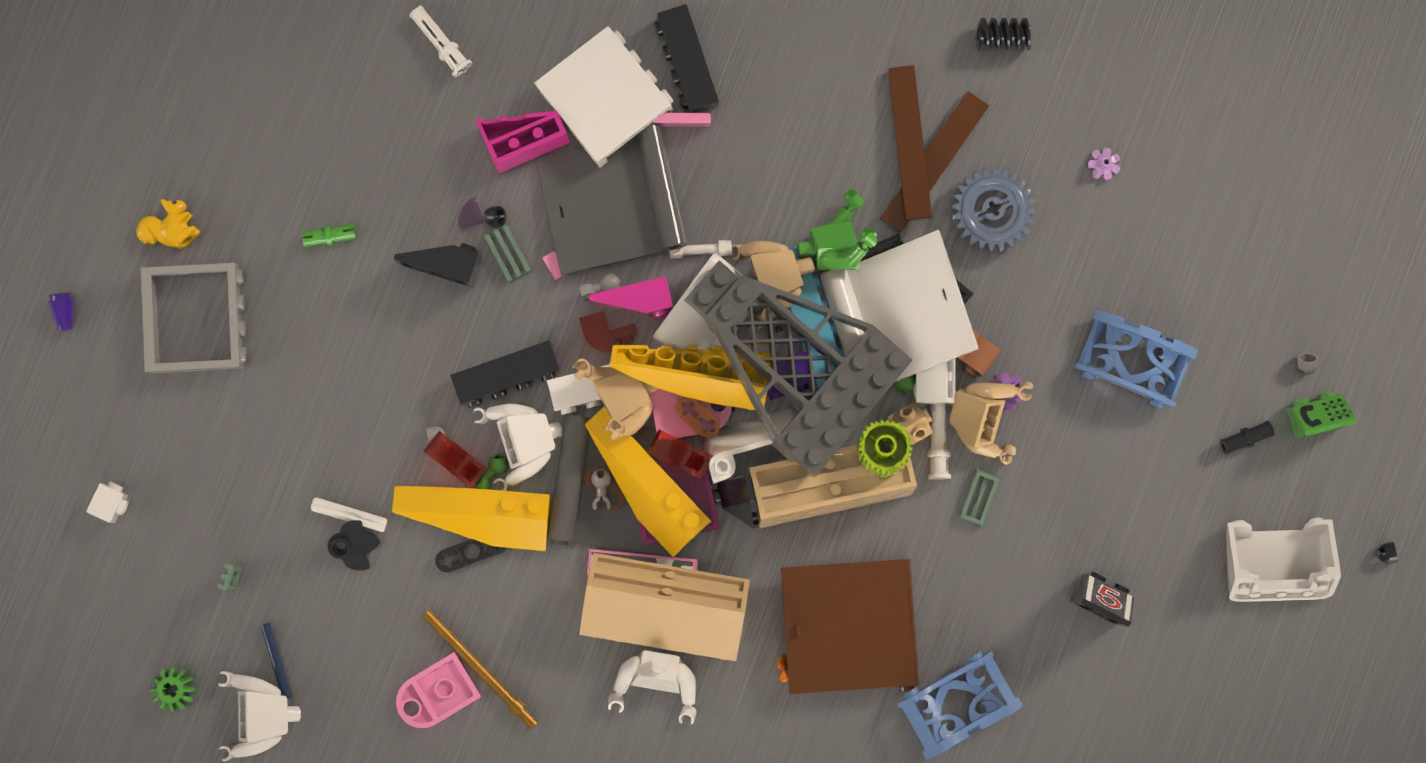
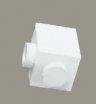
(108, 502)

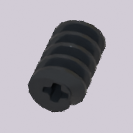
(1003, 33)

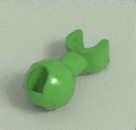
(497, 465)

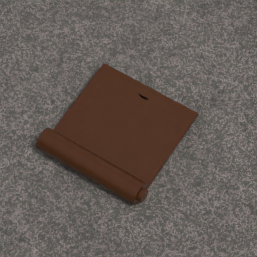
(850, 626)

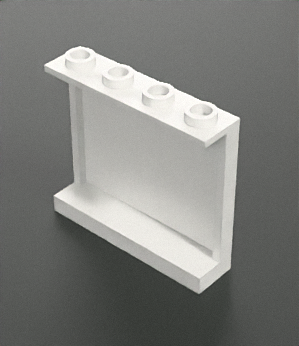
(604, 94)

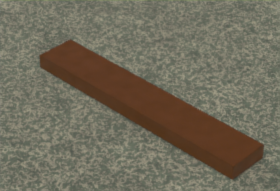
(910, 143)
(940, 153)

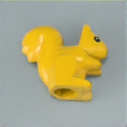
(172, 230)

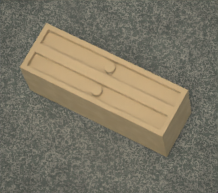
(790, 493)
(664, 607)

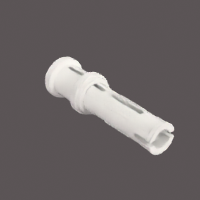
(448, 52)
(938, 453)

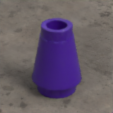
(62, 310)

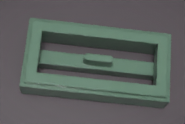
(497, 233)
(987, 477)
(226, 586)

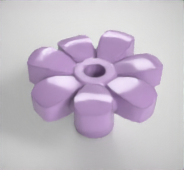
(1102, 168)

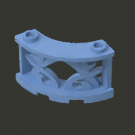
(1171, 350)
(994, 707)

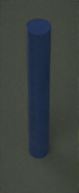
(275, 660)

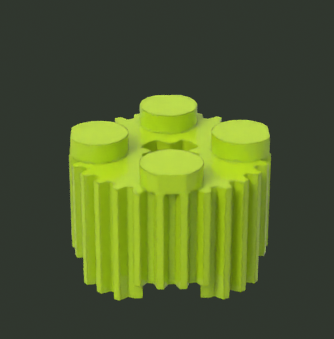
(884, 463)

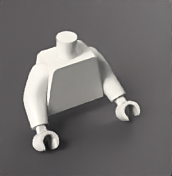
(525, 439)
(656, 672)
(261, 715)

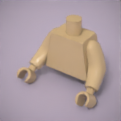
(776, 267)
(623, 397)
(978, 414)

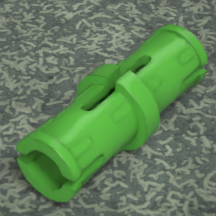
(328, 235)

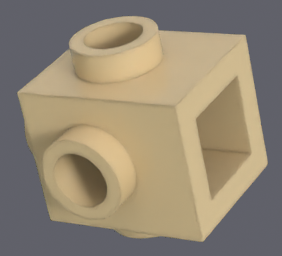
(914, 420)

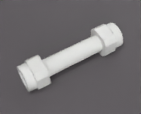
(723, 248)

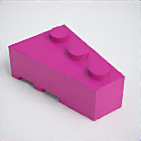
(522, 138)

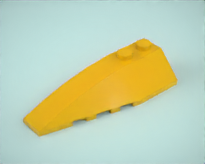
(690, 372)
(648, 489)
(484, 515)

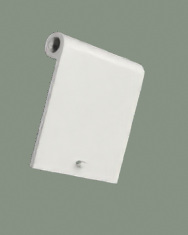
(905, 301)

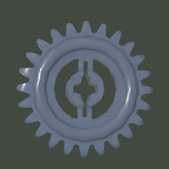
(970, 221)

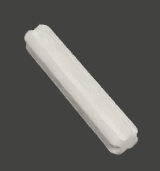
(347, 514)

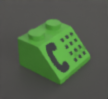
(1320, 415)

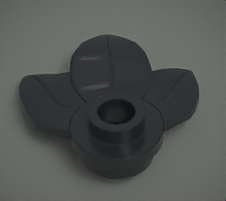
(357, 544)

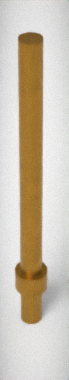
(516, 707)

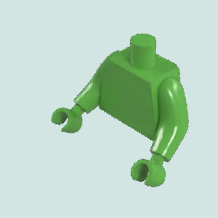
(835, 243)

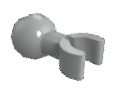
(607, 282)
(601, 484)

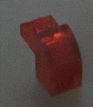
(600, 336)
(680, 454)
(455, 459)

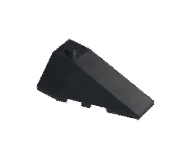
(738, 499)

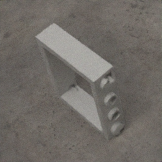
(150, 318)

